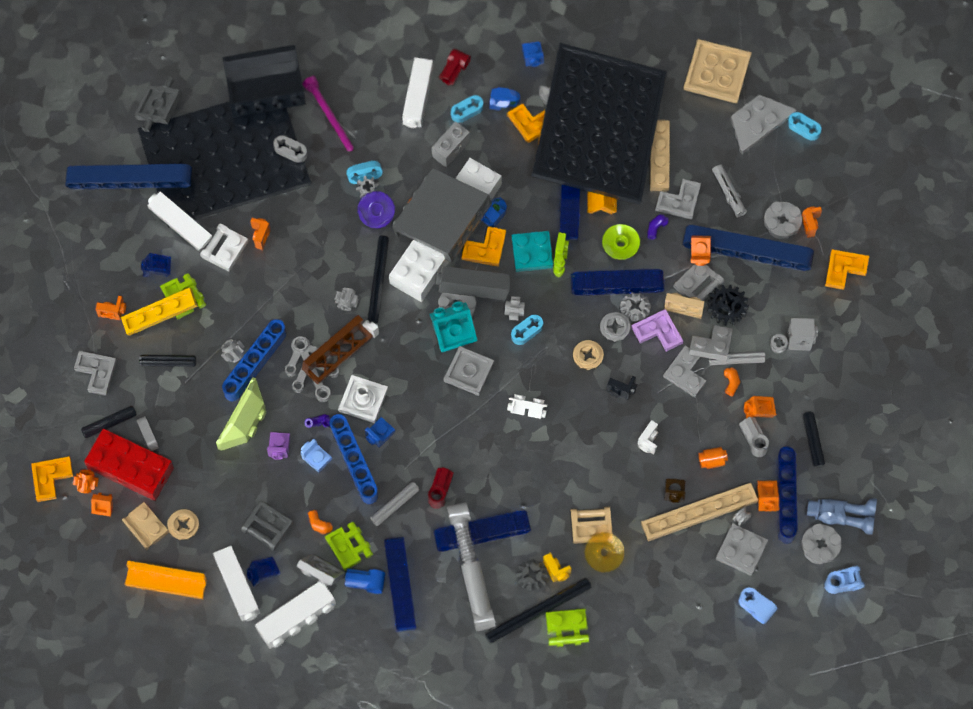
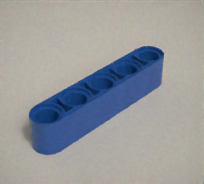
(255, 351)
(347, 452)

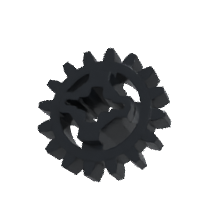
(733, 299)

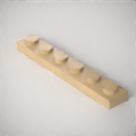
(699, 512)

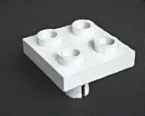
(363, 399)

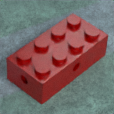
(129, 464)

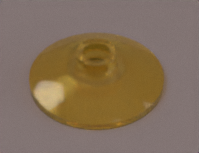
(612, 559)

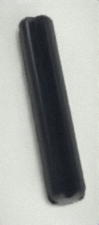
(168, 360)
(108, 421)
(813, 439)

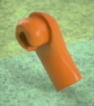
(732, 375)
(319, 525)

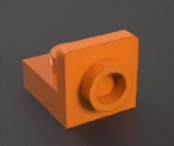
(809, 220)
(261, 233)
(700, 250)
(111, 311)
(760, 407)
(767, 495)

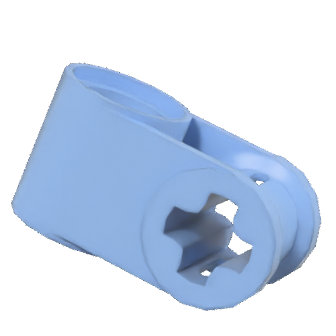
(848, 579)
(758, 606)

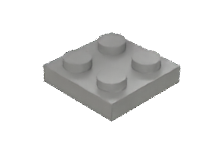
(469, 371)
(742, 549)
(321, 569)

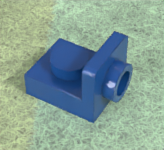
(533, 54)
(379, 432)

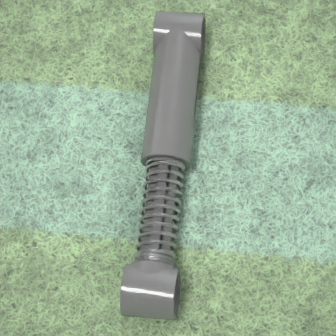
(471, 569)

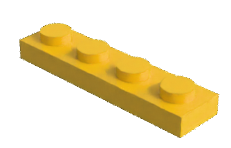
(159, 311)

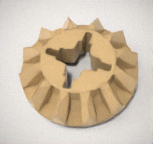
(585, 347)
(183, 516)

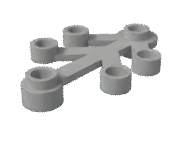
(304, 353)

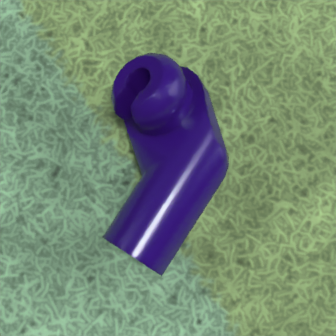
(659, 220)
(318, 421)

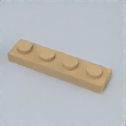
(660, 157)

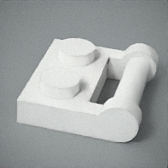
(229, 250)

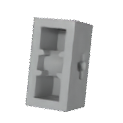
(450, 144)
(801, 334)

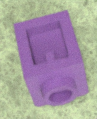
(278, 445)

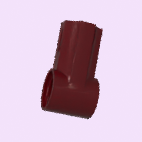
(455, 64)
(440, 487)

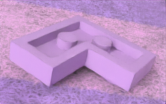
(660, 326)

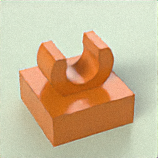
(102, 504)

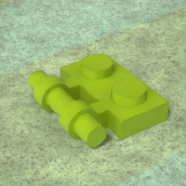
(560, 254)
(174, 286)
(343, 548)
(567, 622)

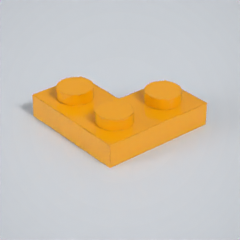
(525, 123)
(487, 252)
(843, 263)
(46, 472)

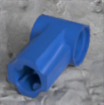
(369, 580)

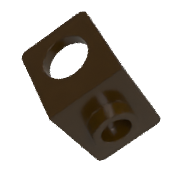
(673, 495)

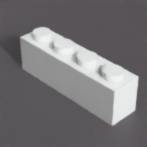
(295, 614)

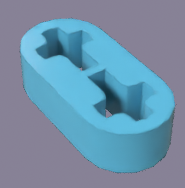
(467, 109)
(804, 126)
(364, 169)
(524, 326)

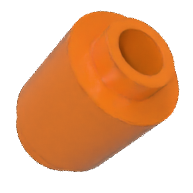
(713, 458)

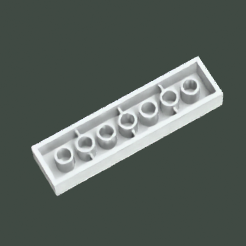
(419, 264)

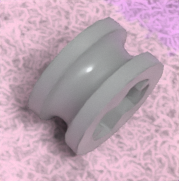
(781, 349)
(742, 516)

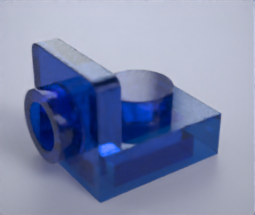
(156, 265)
(262, 570)

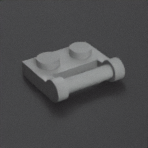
(695, 278)

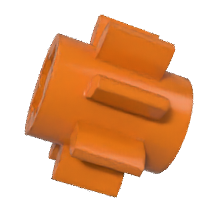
(85, 481)

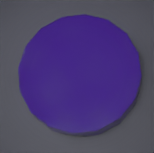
(376, 209)

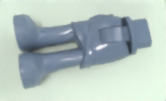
(833, 512)

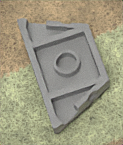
(758, 120)

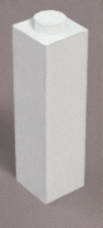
(417, 92)
(179, 221)
(236, 584)

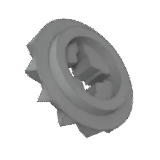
(635, 314)
(621, 321)

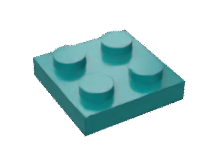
(532, 251)

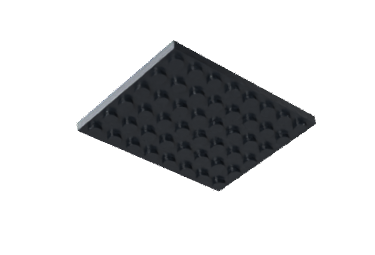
(599, 124)
(228, 156)

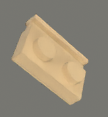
(682, 305)
(145, 526)

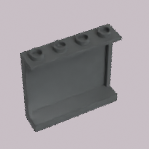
(442, 213)

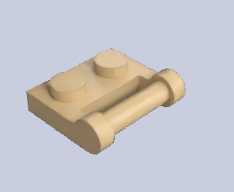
(585, 531)

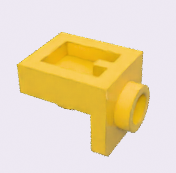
(553, 566)

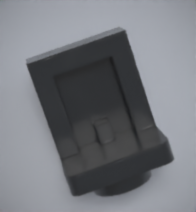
(621, 389)

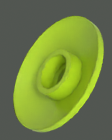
(621, 234)

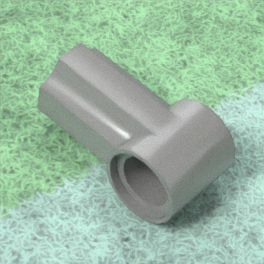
(754, 436)

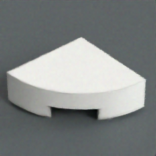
(371, 327)

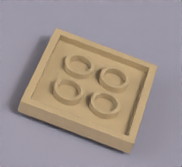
(717, 71)

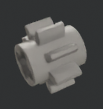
(369, 182)
(346, 299)
(514, 308)
(232, 350)

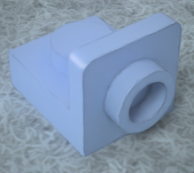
(315, 455)

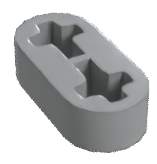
(288, 150)
(147, 433)

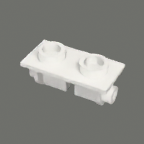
(535, 407)

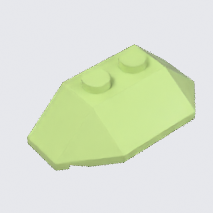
(244, 418)

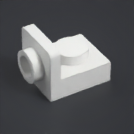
(647, 436)

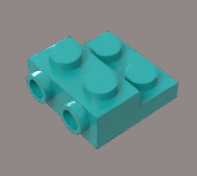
(453, 326)

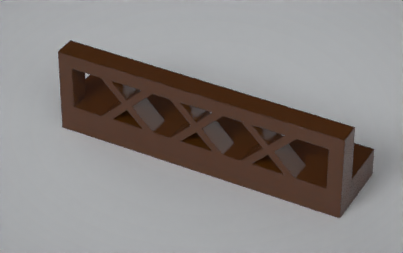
(331, 345)

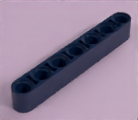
(128, 176)
(753, 248)

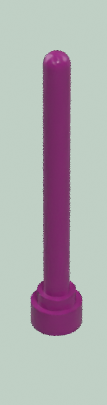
(311, 85)

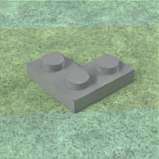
(682, 204)
(713, 348)
(101, 369)
(681, 373)

